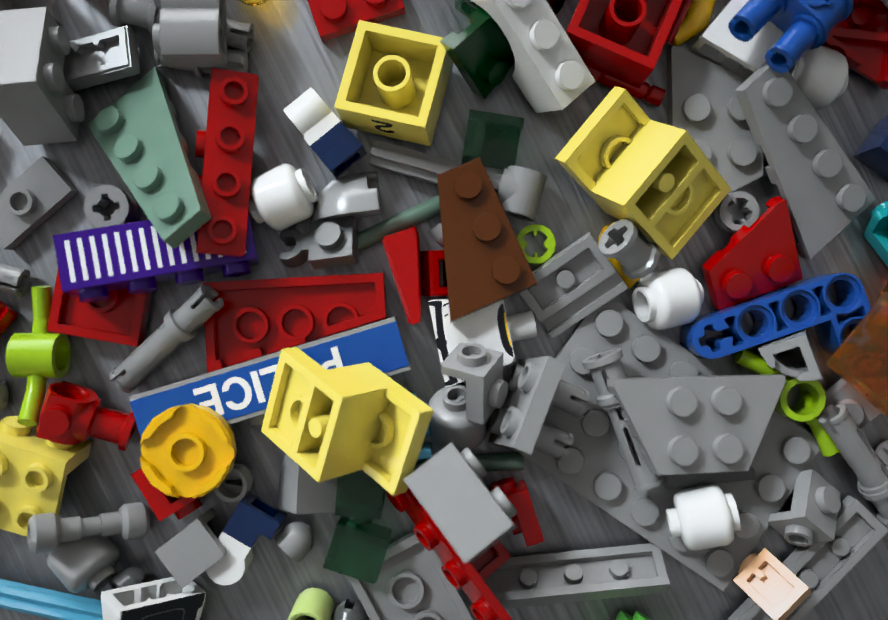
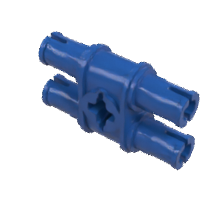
(804, 26)

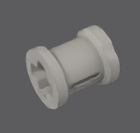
(625, 245)

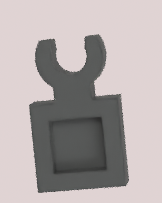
(326, 245)

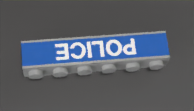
(245, 388)

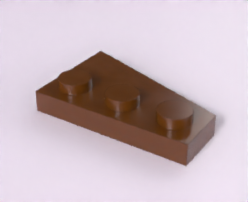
(478, 242)

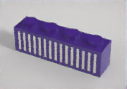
(137, 259)

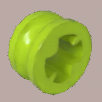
(548, 244)

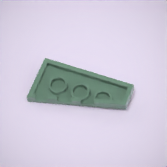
(152, 157)

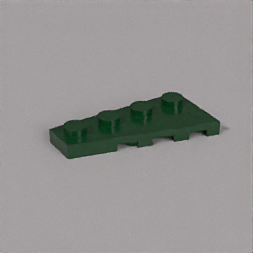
(483, 51)

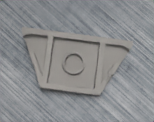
(707, 107)
(698, 420)

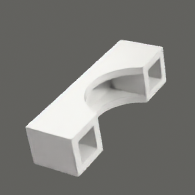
(545, 58)

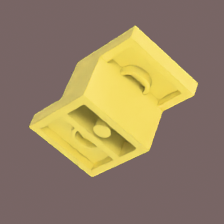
(644, 172)
(345, 420)

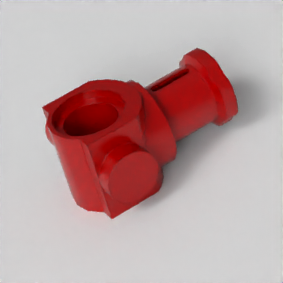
(76, 413)

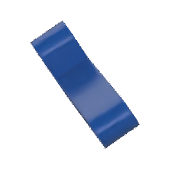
(771, 321)

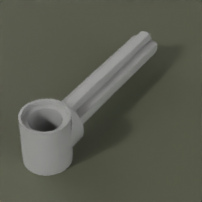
(516, 188)

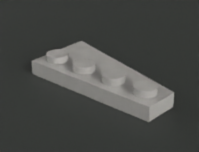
(803, 159)

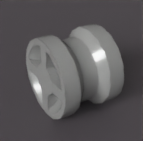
(122, 210)

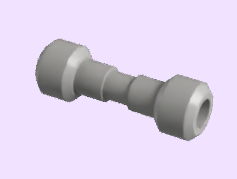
(47, 530)

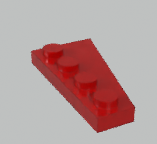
(287, 312)

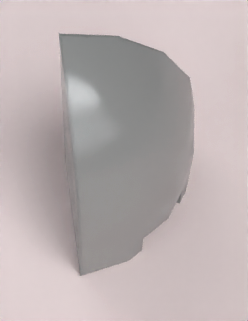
(349, 195)
(793, 356)
(302, 493)

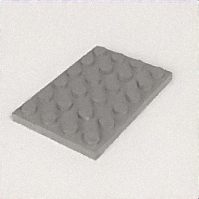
(600, 469)

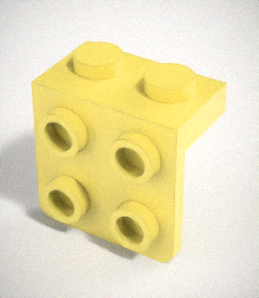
(32, 473)

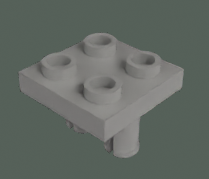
(531, 390)

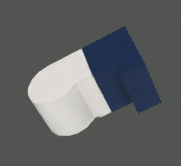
(325, 132)
(248, 522)

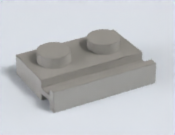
(572, 285)

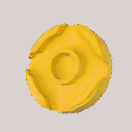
(187, 451)

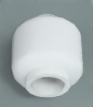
(821, 75)
(282, 197)
(668, 298)
(703, 517)

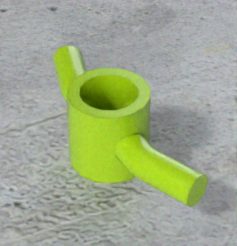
(37, 356)
(807, 408)

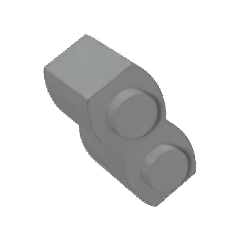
(191, 33)

